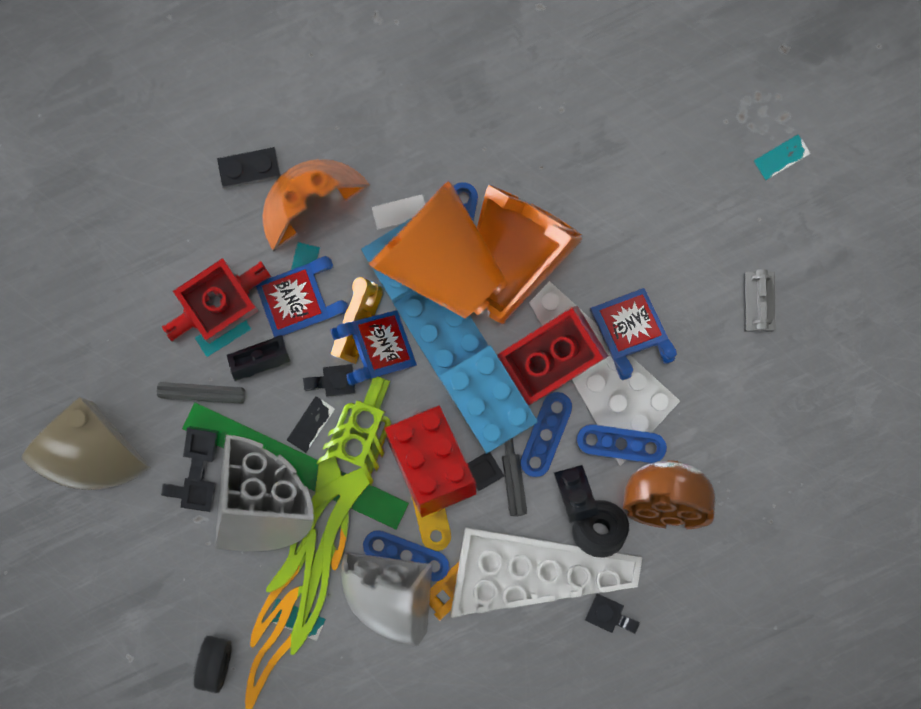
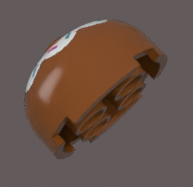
(670, 496)

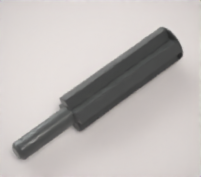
(514, 481)

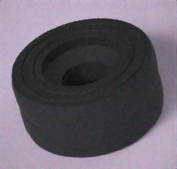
(602, 544)
(212, 664)

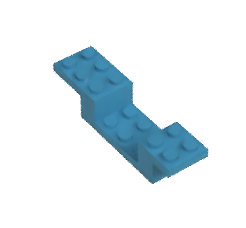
(460, 360)

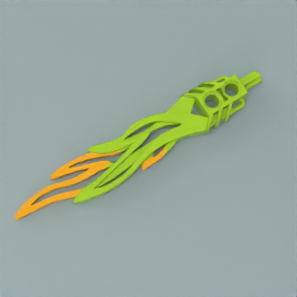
(328, 486)

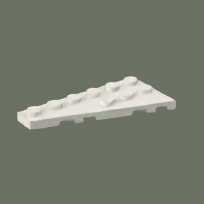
(612, 402)
(524, 571)

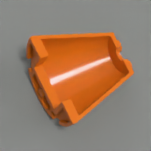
(293, 187)
(524, 244)
(443, 256)

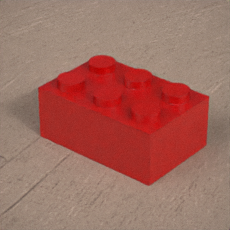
(552, 355)
(430, 461)

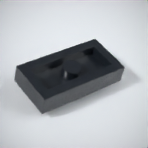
(248, 167)
(258, 358)
(576, 493)

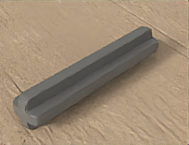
(200, 392)

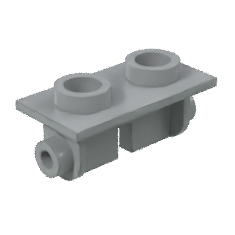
(760, 300)

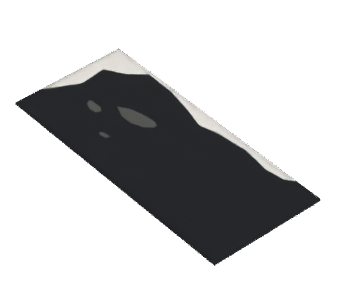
(310, 424)

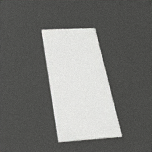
(397, 211)

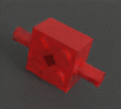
(197, 297)

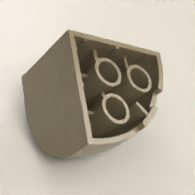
(84, 450)

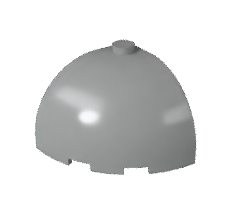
(259, 499)
(388, 595)

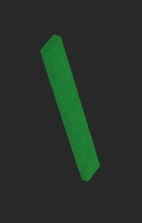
(371, 503)

